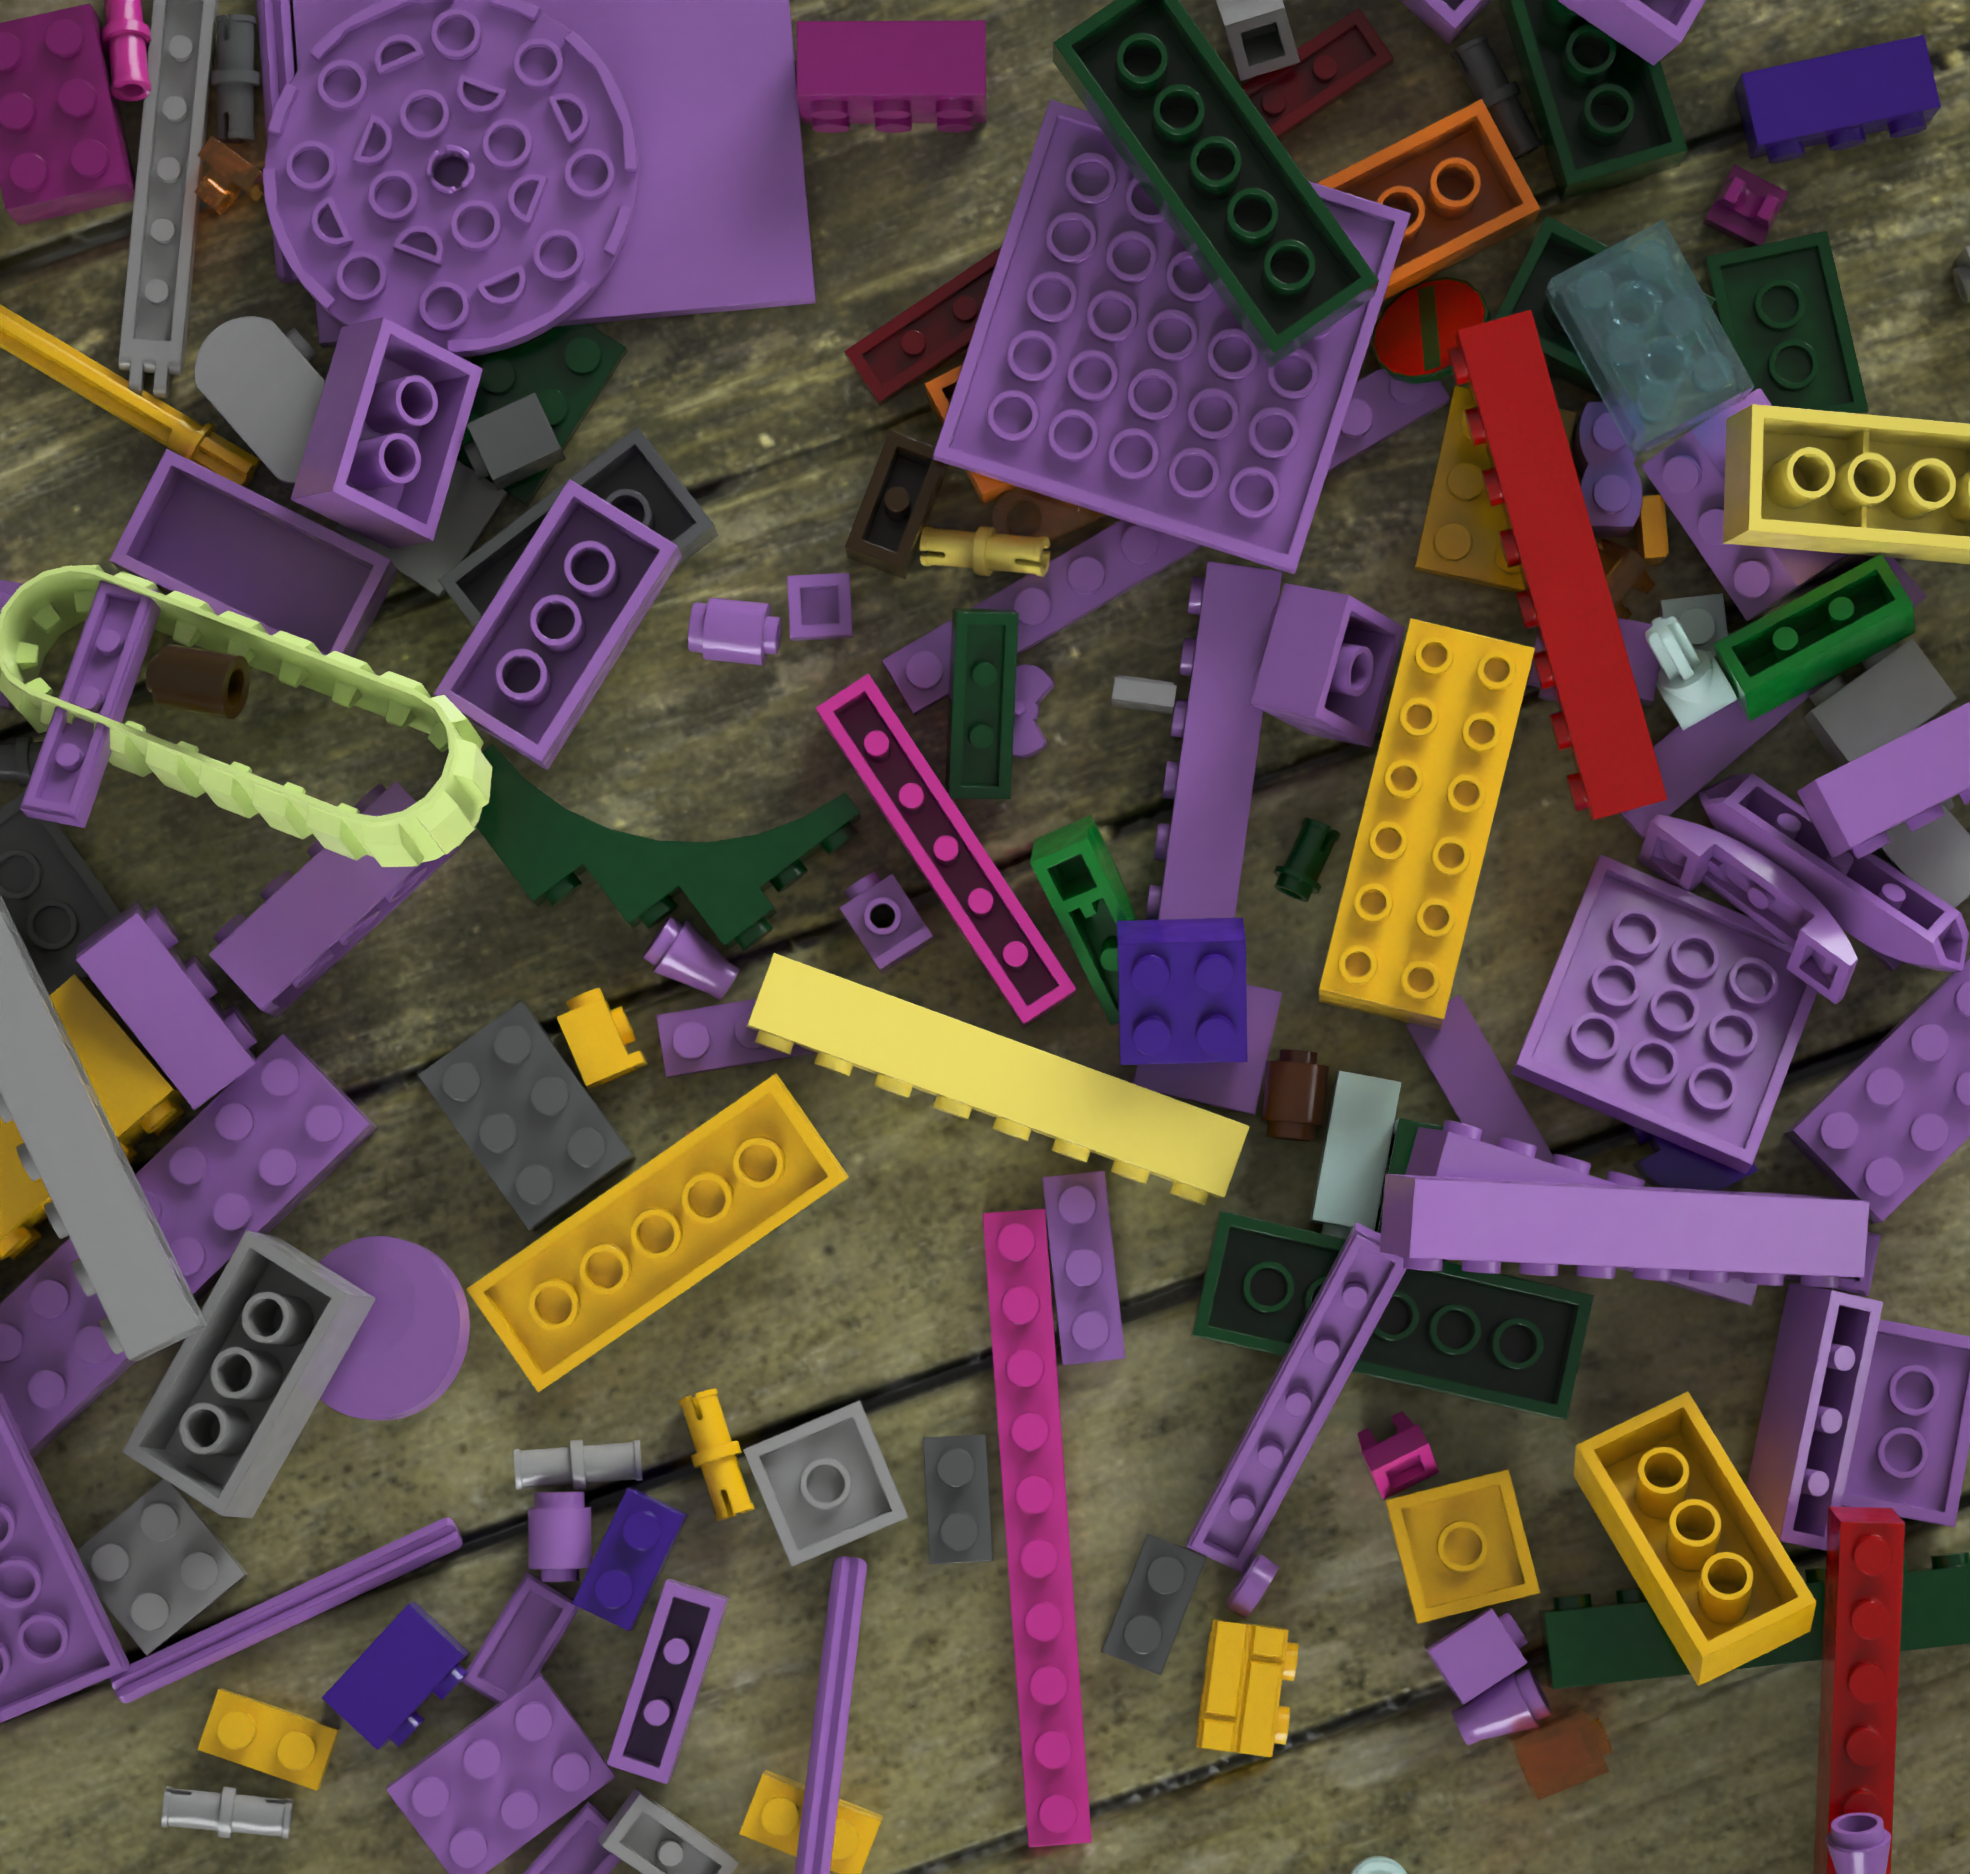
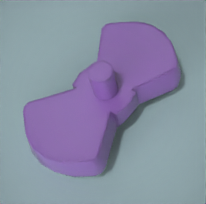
(1031, 688)

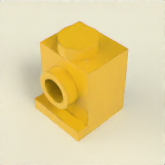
(599, 1039)

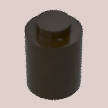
(199, 681)

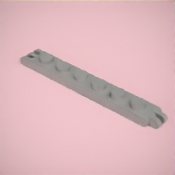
(164, 196)

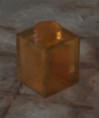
(1561, 1753)

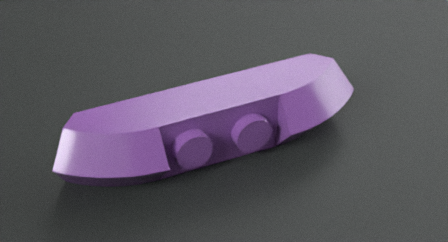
(1861, 894)

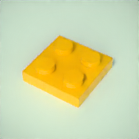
(1462, 1546)

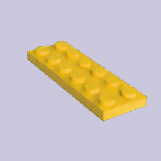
(657, 1232)

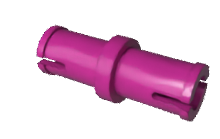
(126, 42)

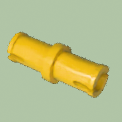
(716, 1454)

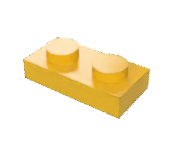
(268, 1739)

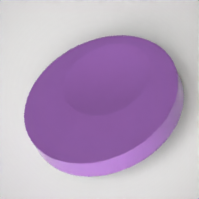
(410, 1336)

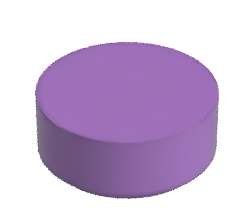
(1251, 1585)

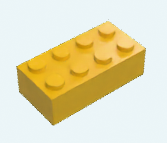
(1693, 1538)

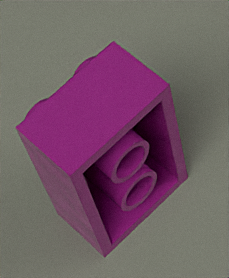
(891, 74)
(58, 118)

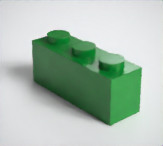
(1816, 637)

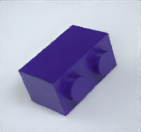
(630, 1559)
(397, 1677)

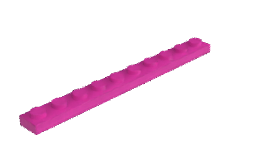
(1037, 1528)

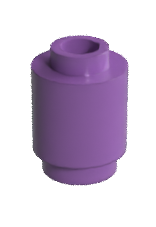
(734, 631)
(559, 1535)

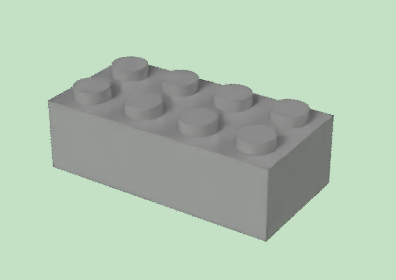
(250, 1376)

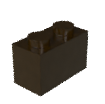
(896, 505)

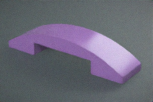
(1759, 888)

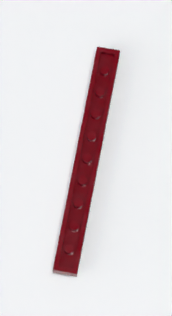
(946, 318)

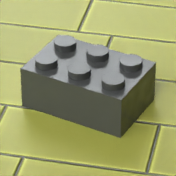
(527, 1116)

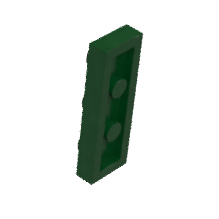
(981, 703)

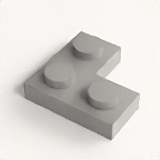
(661, 1842)

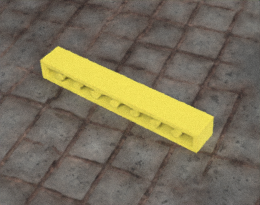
(998, 1078)

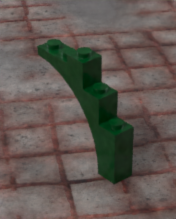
(640, 875)

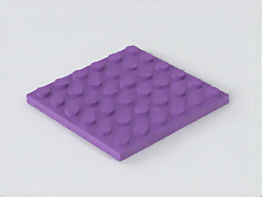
(1127, 378)

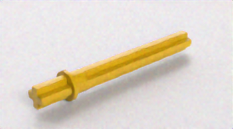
(113, 394)

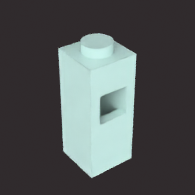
(1354, 1153)

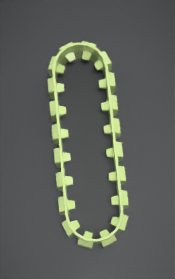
(407, 838)

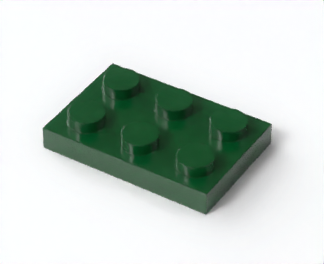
(1789, 322)
(565, 371)

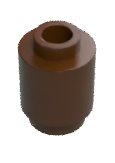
(1294, 1096)

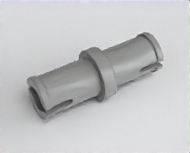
(577, 1464)
(227, 1812)

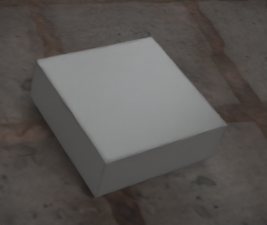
(1143, 694)

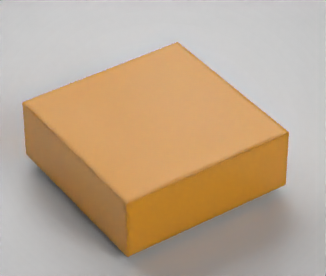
(1652, 530)

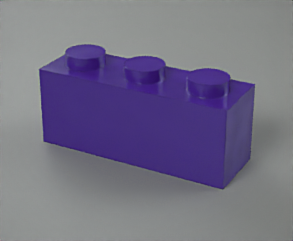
(1837, 99)

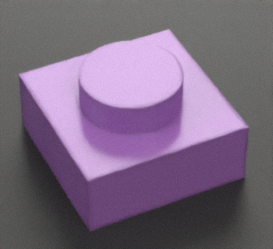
(820, 606)

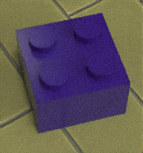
(1182, 991)

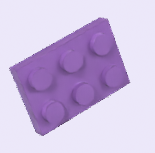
(1913, 1425)
(501, 1780)

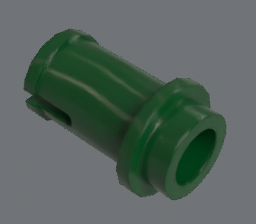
(1306, 860)

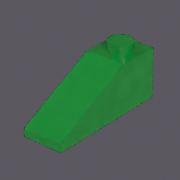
(1087, 901)

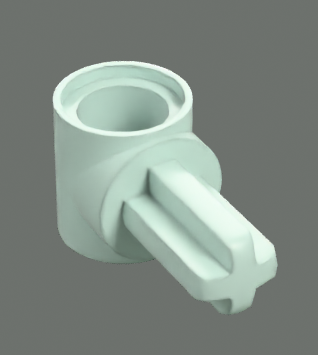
(1688, 676)

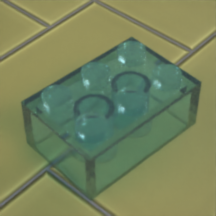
(1648, 338)

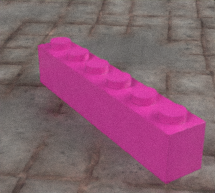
(946, 851)

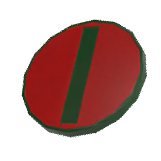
(1421, 326)

